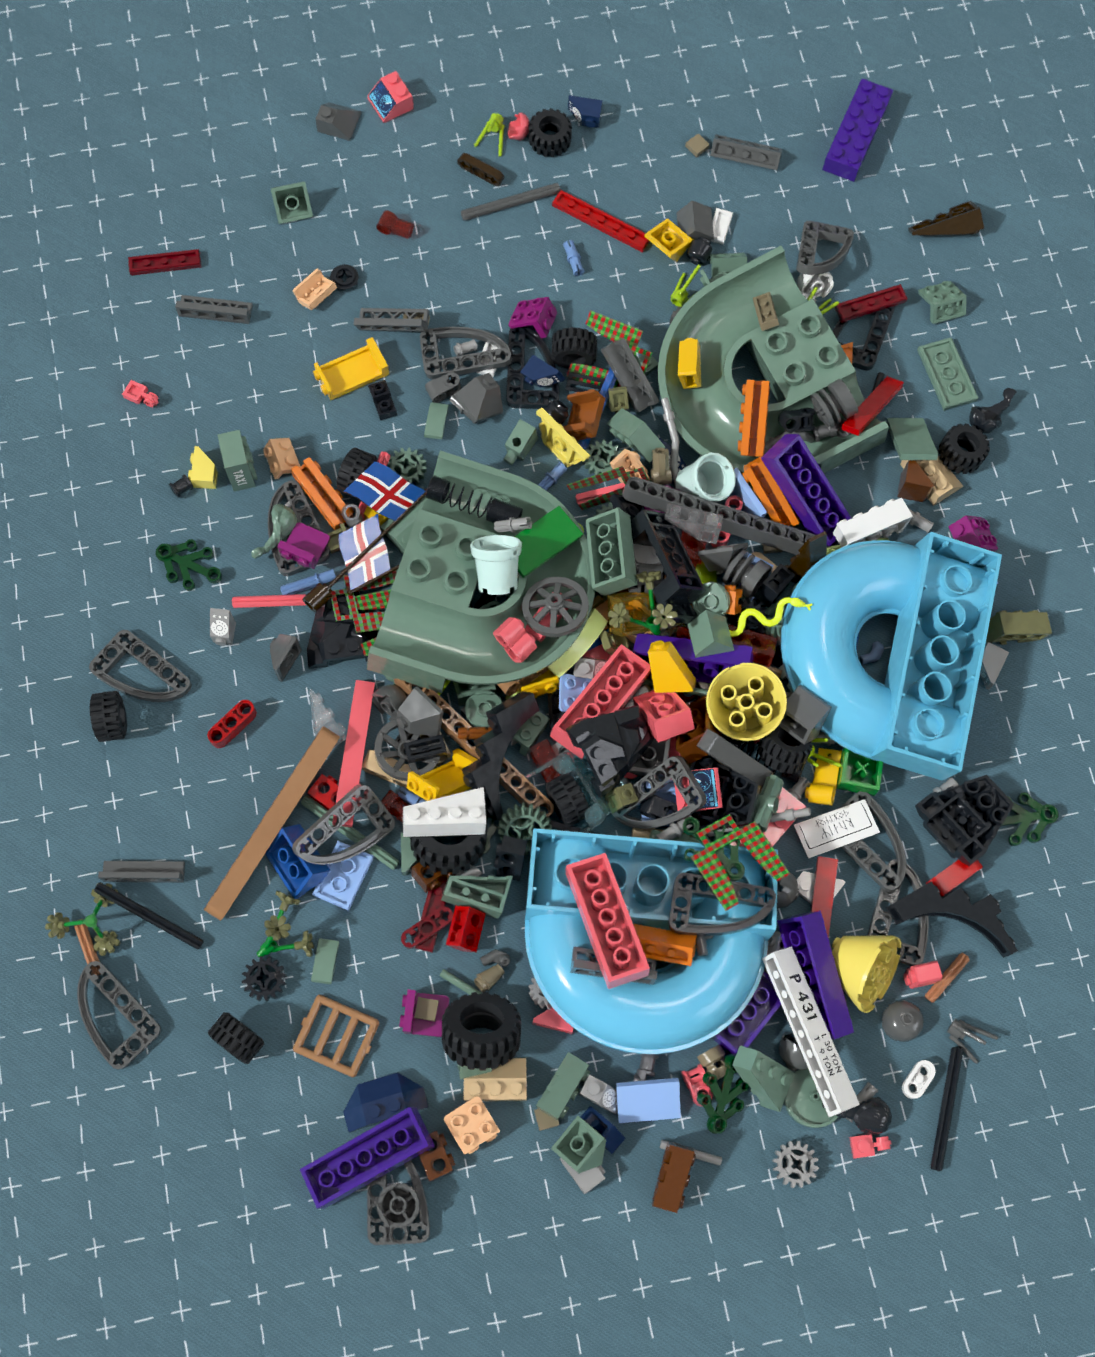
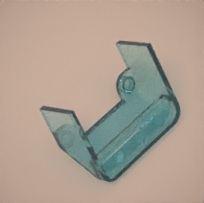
(569, 763)

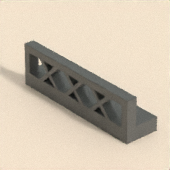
(746, 152)
(216, 311)
(393, 323)
(638, 387)
(143, 871)
(593, 969)

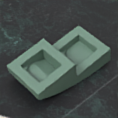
(436, 421)
(325, 961)

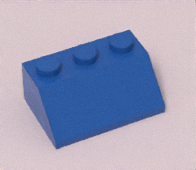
(295, 873)

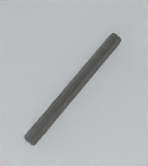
(510, 201)

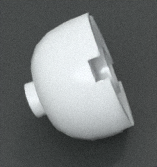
(807, 283)

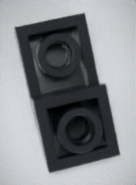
(382, 400)

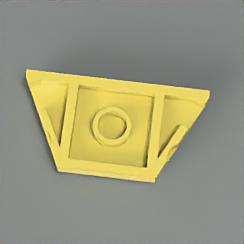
(559, 441)

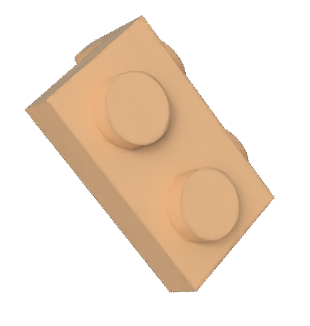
(314, 289)
(280, 456)
(630, 461)

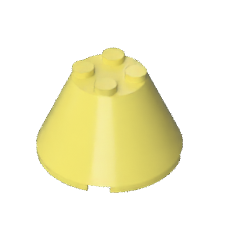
(746, 702)
(866, 967)

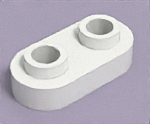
(918, 1080)

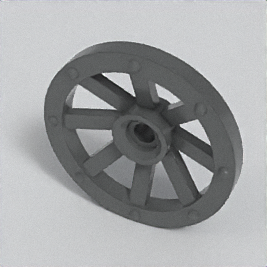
(555, 608)
(381, 756)

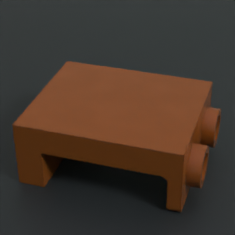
(585, 414)

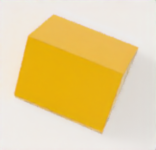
(669, 239)

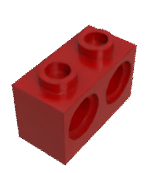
(325, 799)
(465, 929)

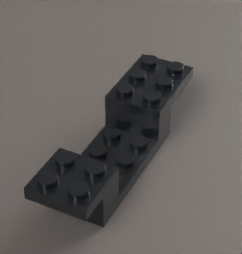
(682, 581)

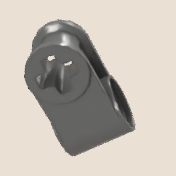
(442, 387)

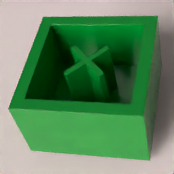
(859, 773)

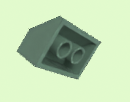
(401, 531)

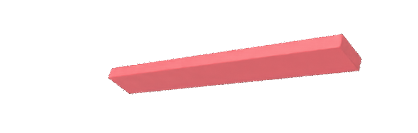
(355, 743)

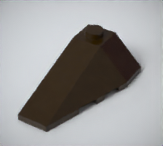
(961, 219)
(809, 554)

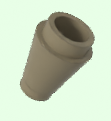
(489, 977)

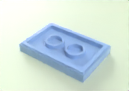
(750, 501)
(344, 879)
(648, 1100)

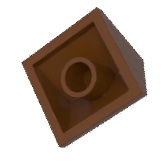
(914, 483)

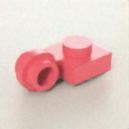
(137, 392)
(864, 1147)

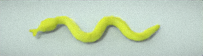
(796, 602)

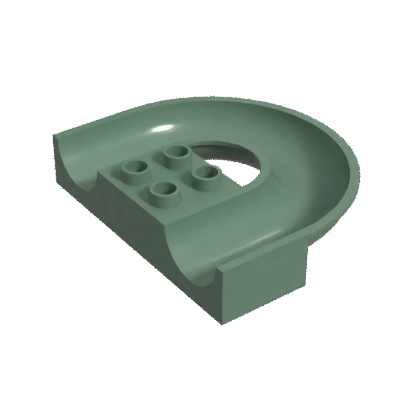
(794, 356)
(428, 617)

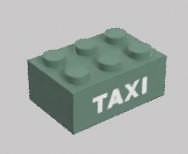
(237, 460)

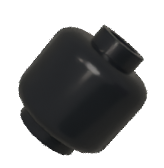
(699, 251)
(557, 411)

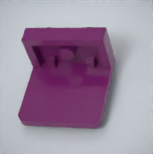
(534, 312)
(974, 532)
(304, 545)
(418, 1026)

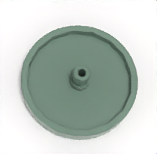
(805, 1102)

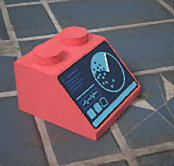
(391, 97)
(709, 782)

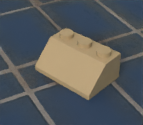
(943, 479)
(500, 1084)

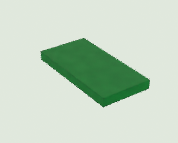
(545, 540)

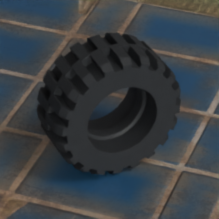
(448, 857)
(478, 1049)

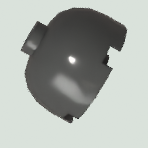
(389, 699)
(787, 891)
(902, 1021)
(791, 1053)
(398, 1205)

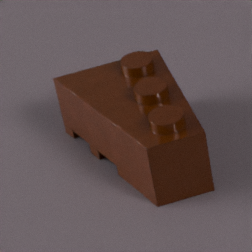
(673, 1177)

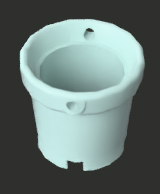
(708, 478)
(496, 562)

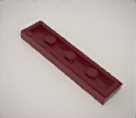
(164, 262)
(871, 303)
(432, 903)

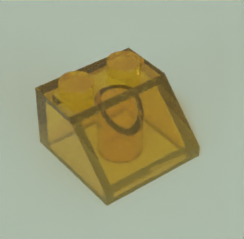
(639, 608)

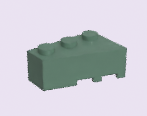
(634, 433)
(481, 893)
(765, 1077)
(563, 1086)

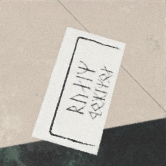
(836, 828)

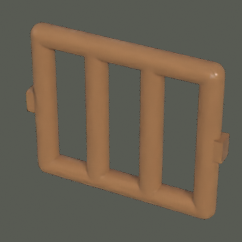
(335, 1062)

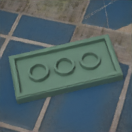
(947, 374)
(912, 439)

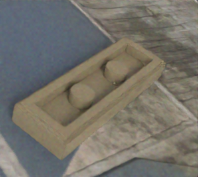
(765, 311)

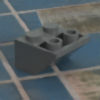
(804, 715)

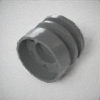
(831, 405)
(745, 573)

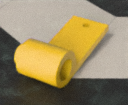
(825, 779)

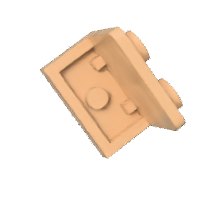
(471, 1125)

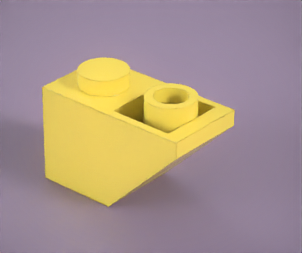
(203, 470)

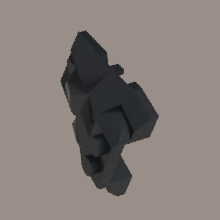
(335, 639)
(611, 744)
(737, 794)
(965, 817)

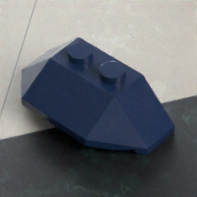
(382, 1099)

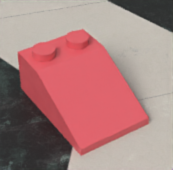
(665, 714)

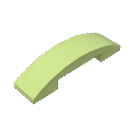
(590, 632)

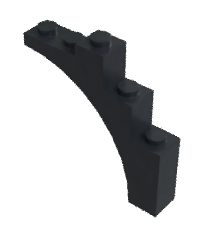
(491, 747)
(957, 906)

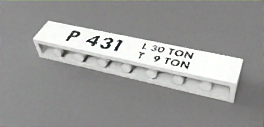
(810, 1031)

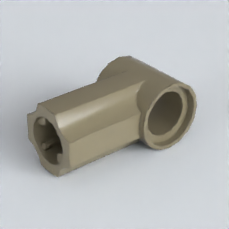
(661, 471)

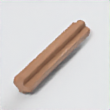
(87, 946)
(947, 977)

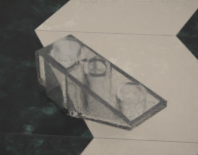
(697, 523)
(324, 717)

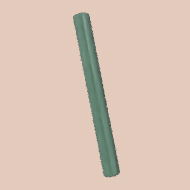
(351, 833)

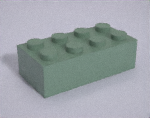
(611, 552)

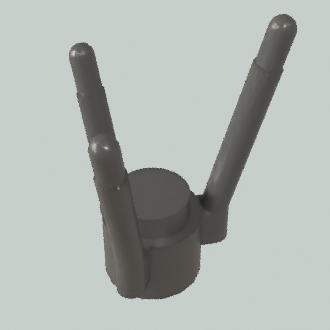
(959, 1029)

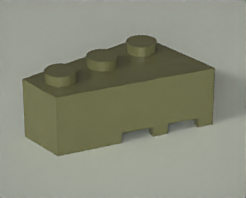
(1018, 626)

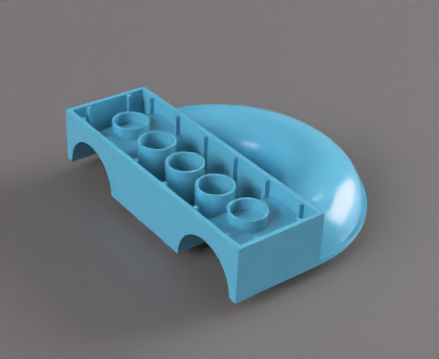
(936, 656)
(685, 1001)

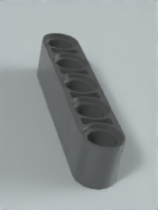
(733, 757)

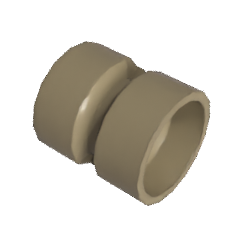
(712, 1056)

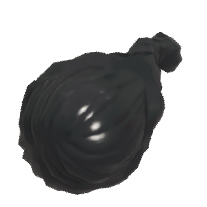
(989, 417)
(870, 1116)

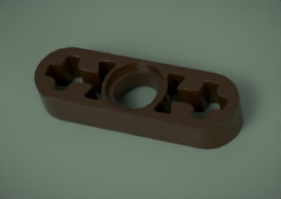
(480, 169)

